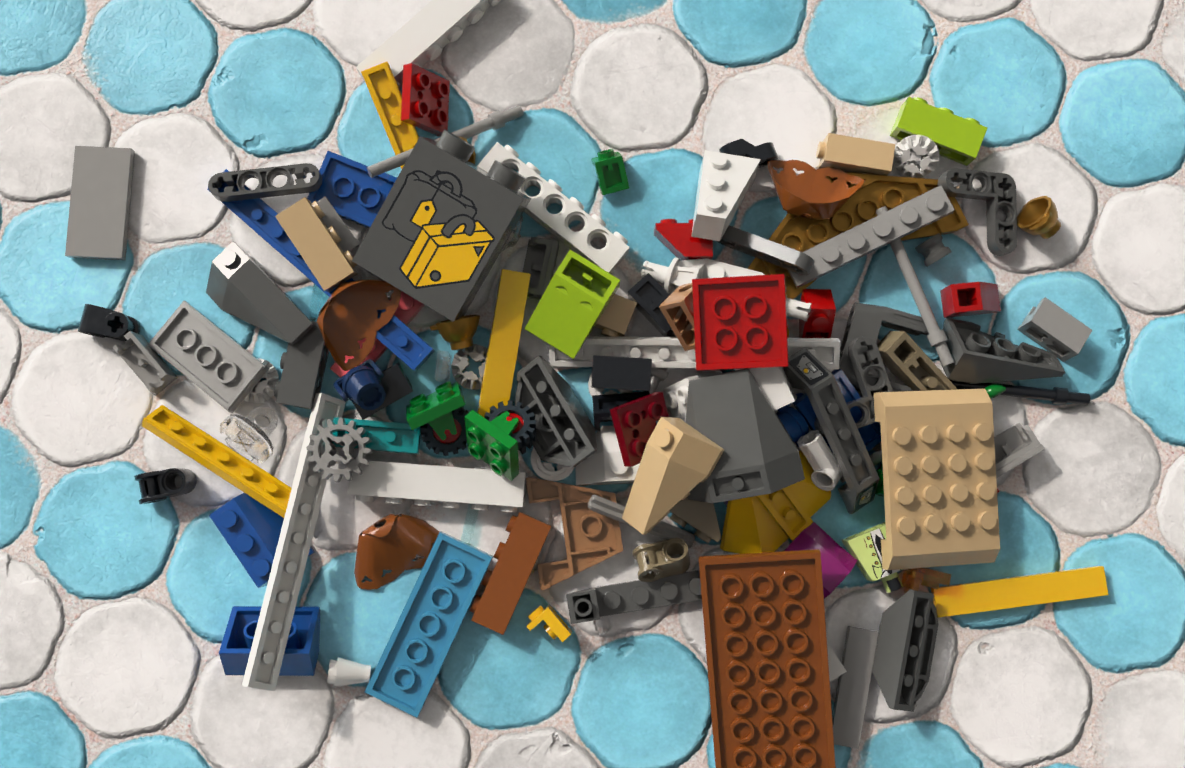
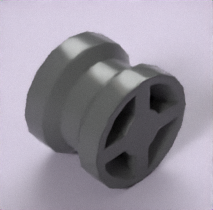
(933, 249)

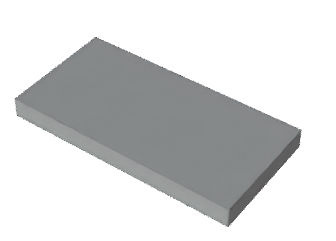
(100, 203)
(208, 356)

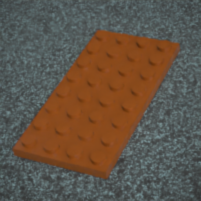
(767, 660)

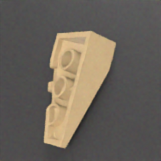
(670, 468)

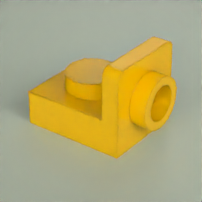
(554, 624)

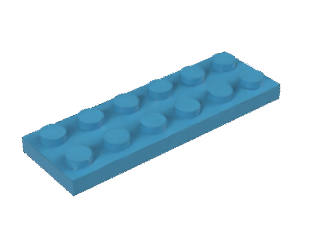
(428, 624)

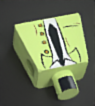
(867, 550)

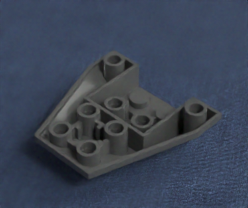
(756, 445)

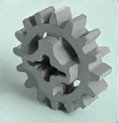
(330, 457)

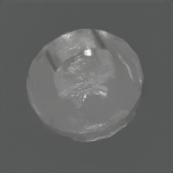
(247, 437)

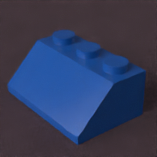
(251, 533)
(301, 647)

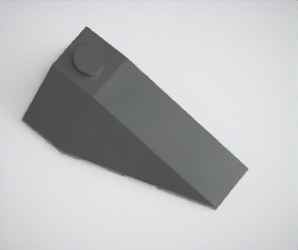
(251, 295)
(991, 358)

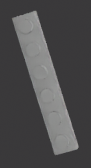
(875, 234)

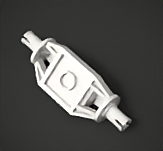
(683, 271)

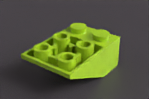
(572, 304)

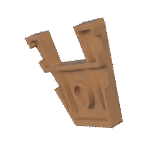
(587, 534)

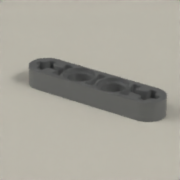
(265, 187)
(767, 250)

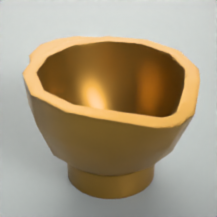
(1039, 217)
(459, 332)

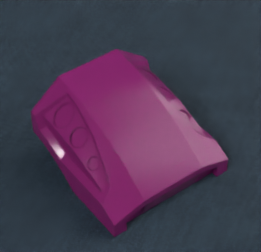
(834, 559)

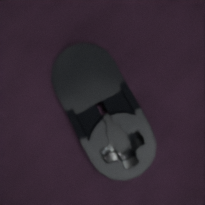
(743, 148)

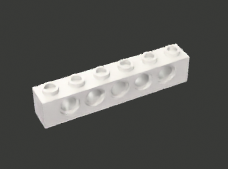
(557, 224)

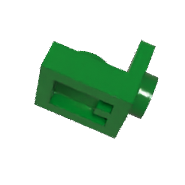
(610, 171)

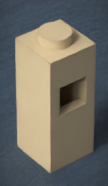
(855, 154)

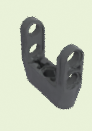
(866, 322)

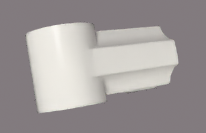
(822, 460)

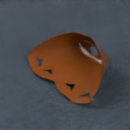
(811, 192)
(352, 316)
(392, 549)

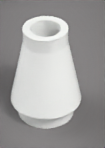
(347, 672)

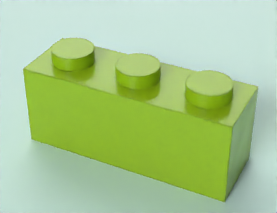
(954, 136)

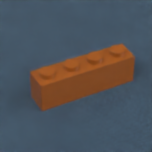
(511, 572)

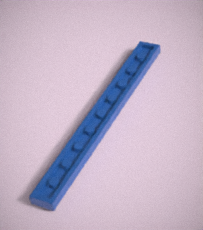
(262, 220)

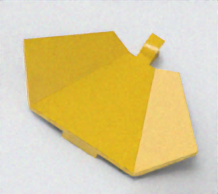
(768, 520)

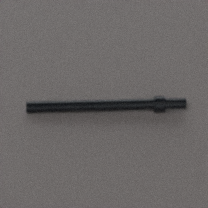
(1056, 395)

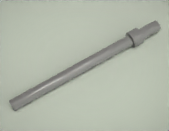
(494, 121)
(936, 336)

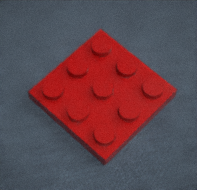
(740, 322)

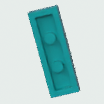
(386, 436)

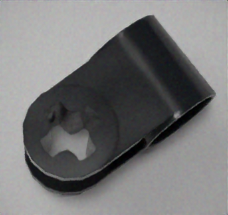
(106, 323)
(160, 485)

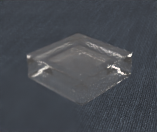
(443, 366)

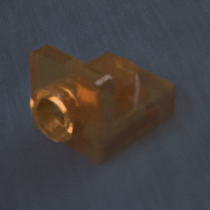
(929, 577)

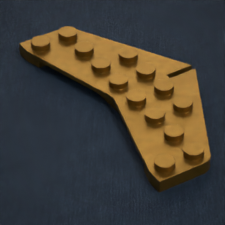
(876, 192)

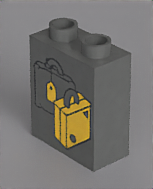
(443, 225)

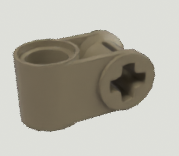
(660, 559)

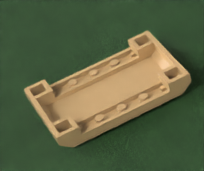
(938, 478)

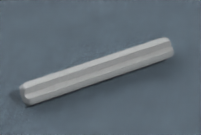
(615, 511)

